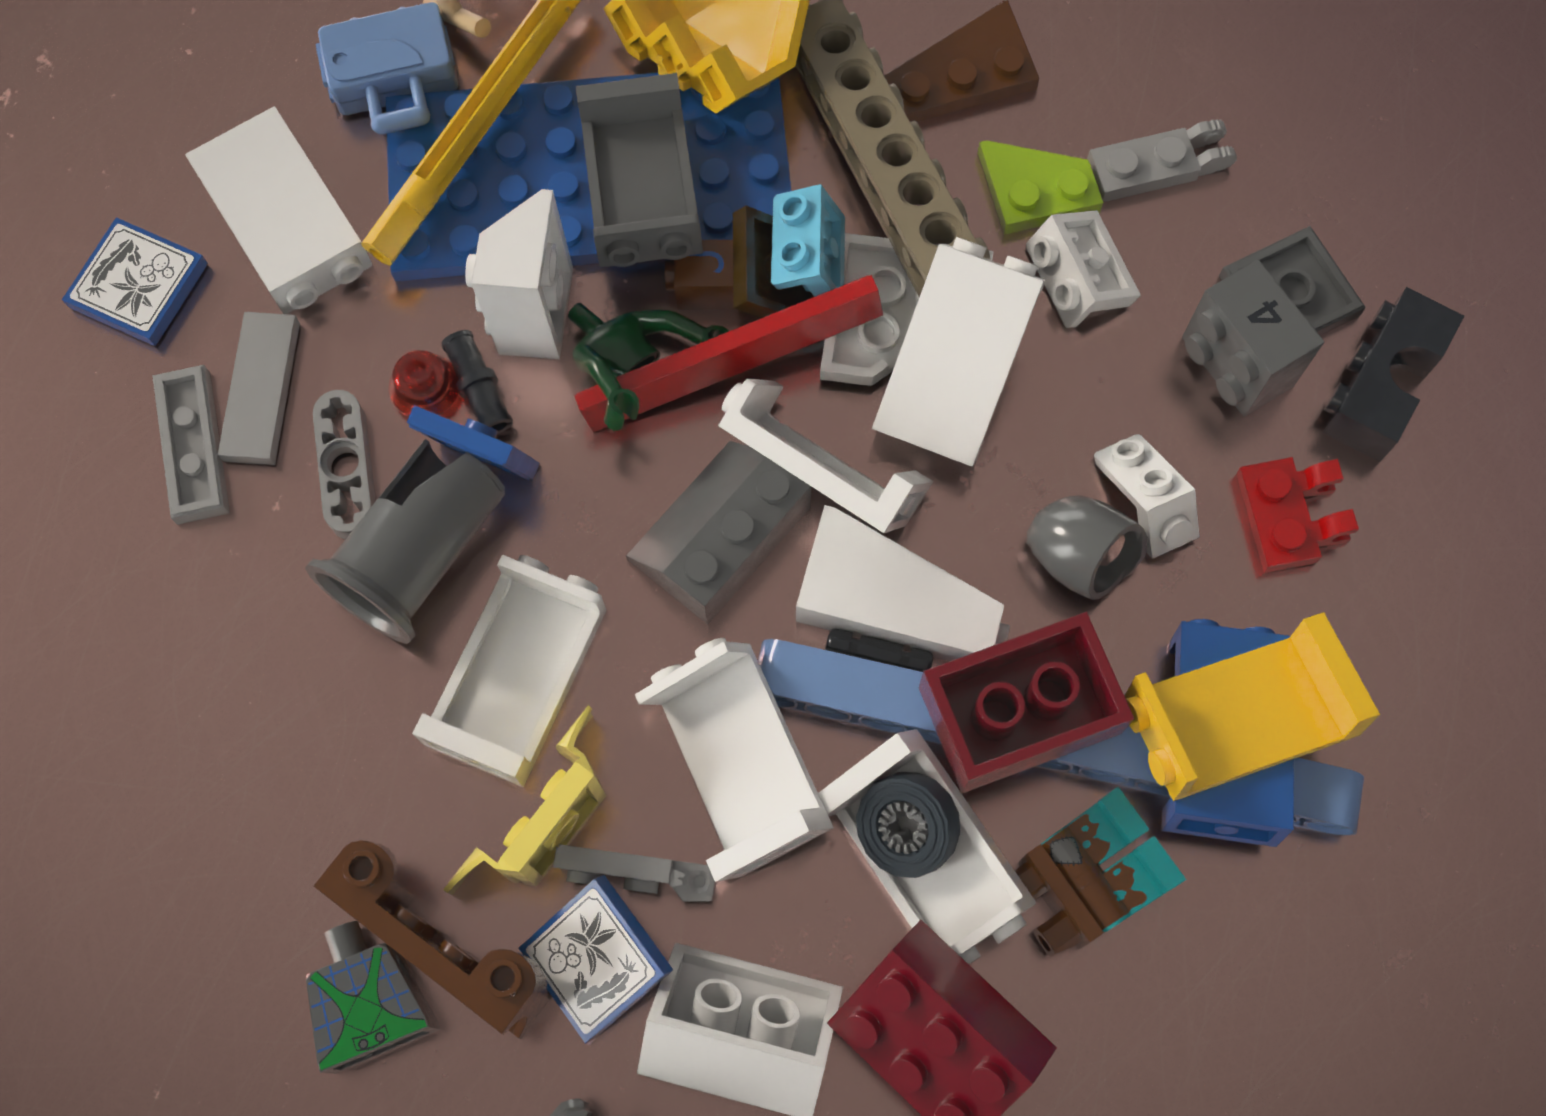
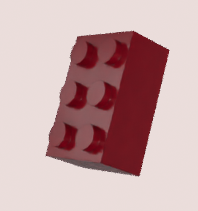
(1024, 702)
(941, 1031)

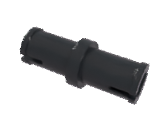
(476, 380)

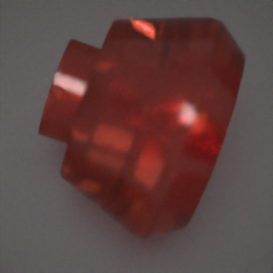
(423, 381)

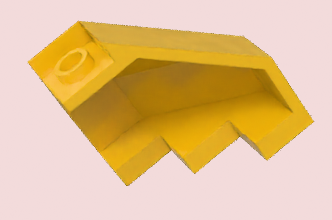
(713, 44)

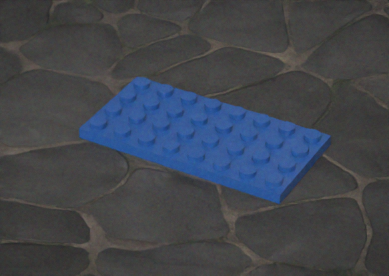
(539, 145)

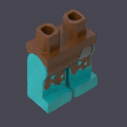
(1075, 886)

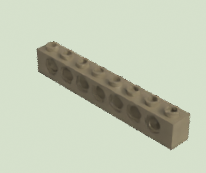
(879, 139)

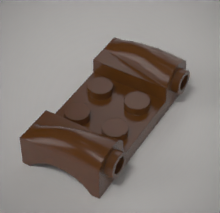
(501, 988)

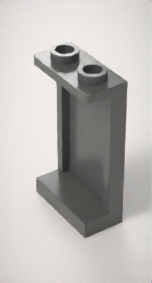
(638, 170)

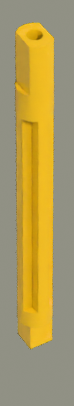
(466, 129)

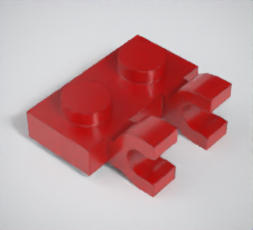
(1280, 517)

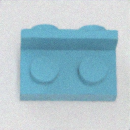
(807, 241)

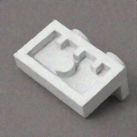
(1081, 266)

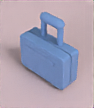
(384, 58)

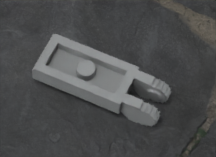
(1159, 160)

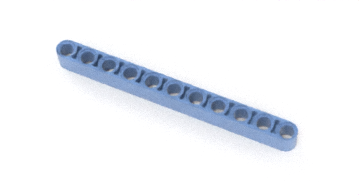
(890, 701)

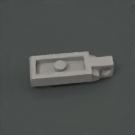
(641, 873)

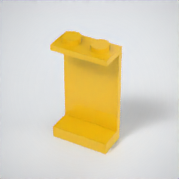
(1250, 710)

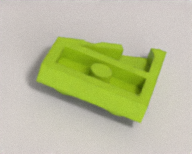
(1036, 184)

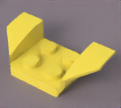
(567, 806)

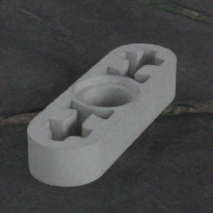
(330, 446)

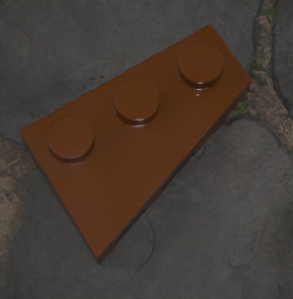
(967, 67)

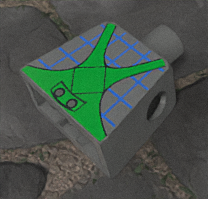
(363, 1002)

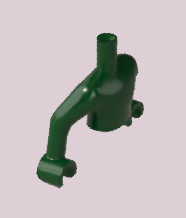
(622, 347)

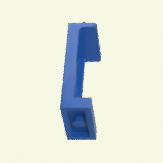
(1249, 808)

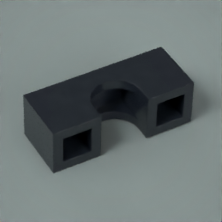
(1372, 408)

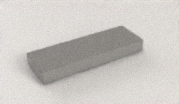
(259, 388)
(190, 444)

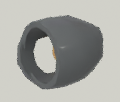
(1074, 538)

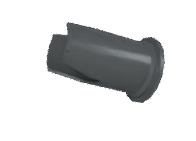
(408, 540)

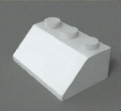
(523, 279)
(740, 1031)

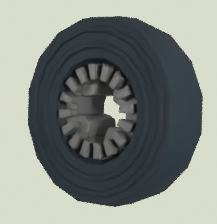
(896, 848)

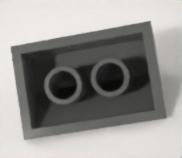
(721, 529)

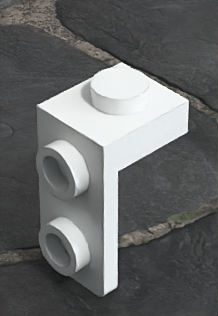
(1161, 495)

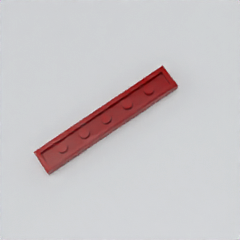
(741, 349)

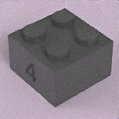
(1251, 338)

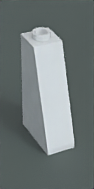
(891, 594)

